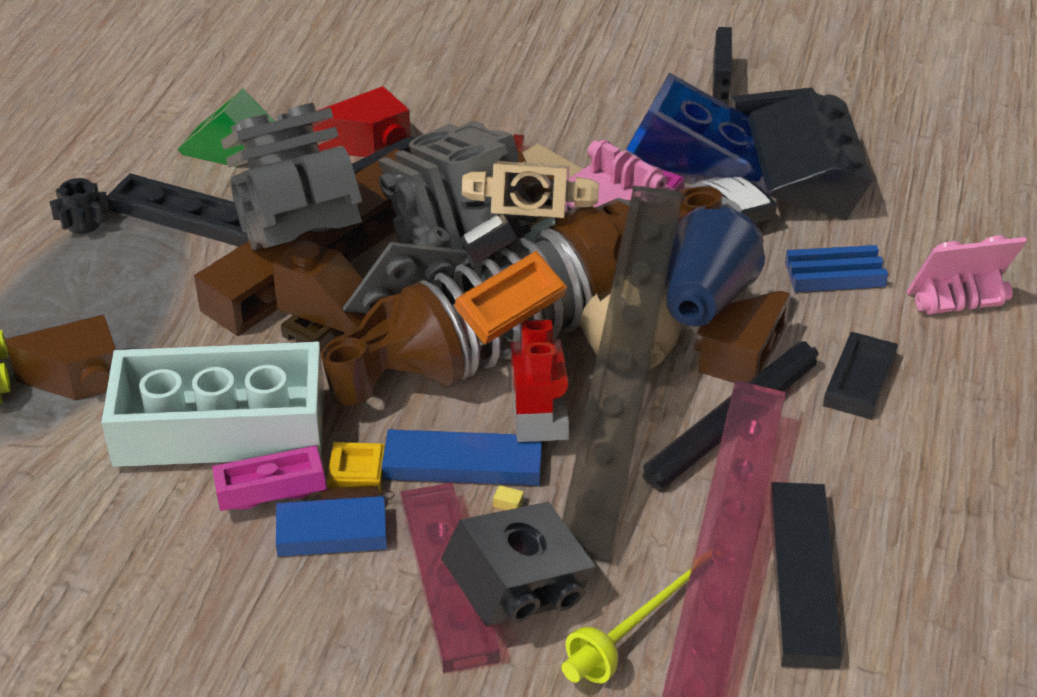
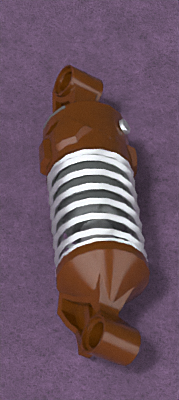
(429, 336)

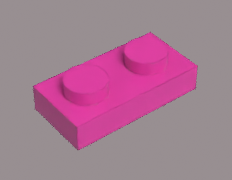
(268, 478)

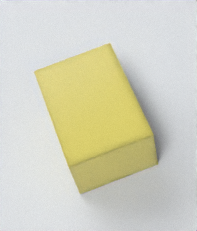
(508, 498)

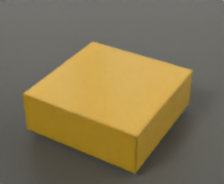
(356, 465)

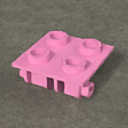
(618, 173)
(965, 275)

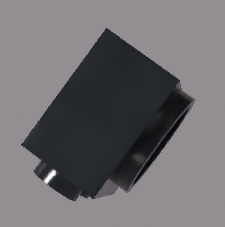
(517, 563)

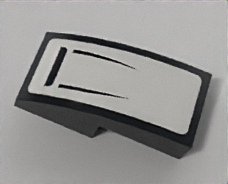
(748, 195)
(488, 238)

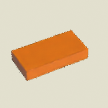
(510, 297)

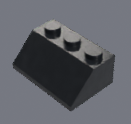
(811, 153)

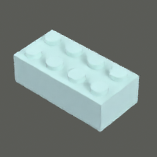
(213, 403)

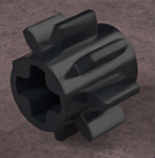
(79, 206)

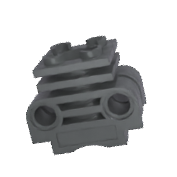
(289, 179)
(429, 182)

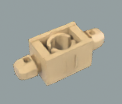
(478, 186)

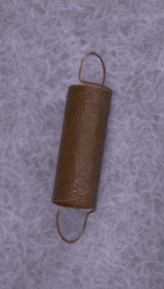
(350, 492)

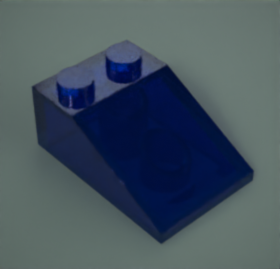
(695, 134)

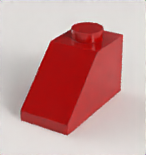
(367, 123)

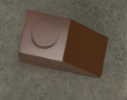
(316, 285)
(742, 337)
(66, 358)

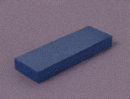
(461, 457)

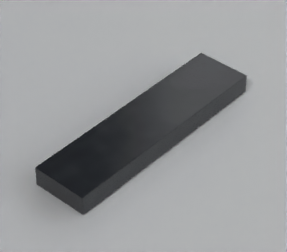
(178, 209)
(804, 576)

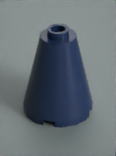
(712, 263)

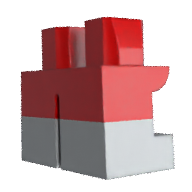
(539, 384)

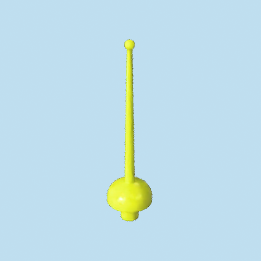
(594, 653)

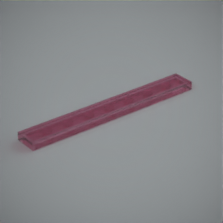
(725, 545)

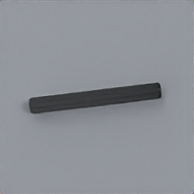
(707, 432)

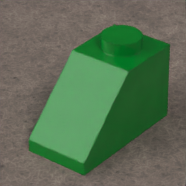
(206, 138)

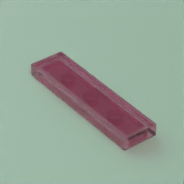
(457, 629)

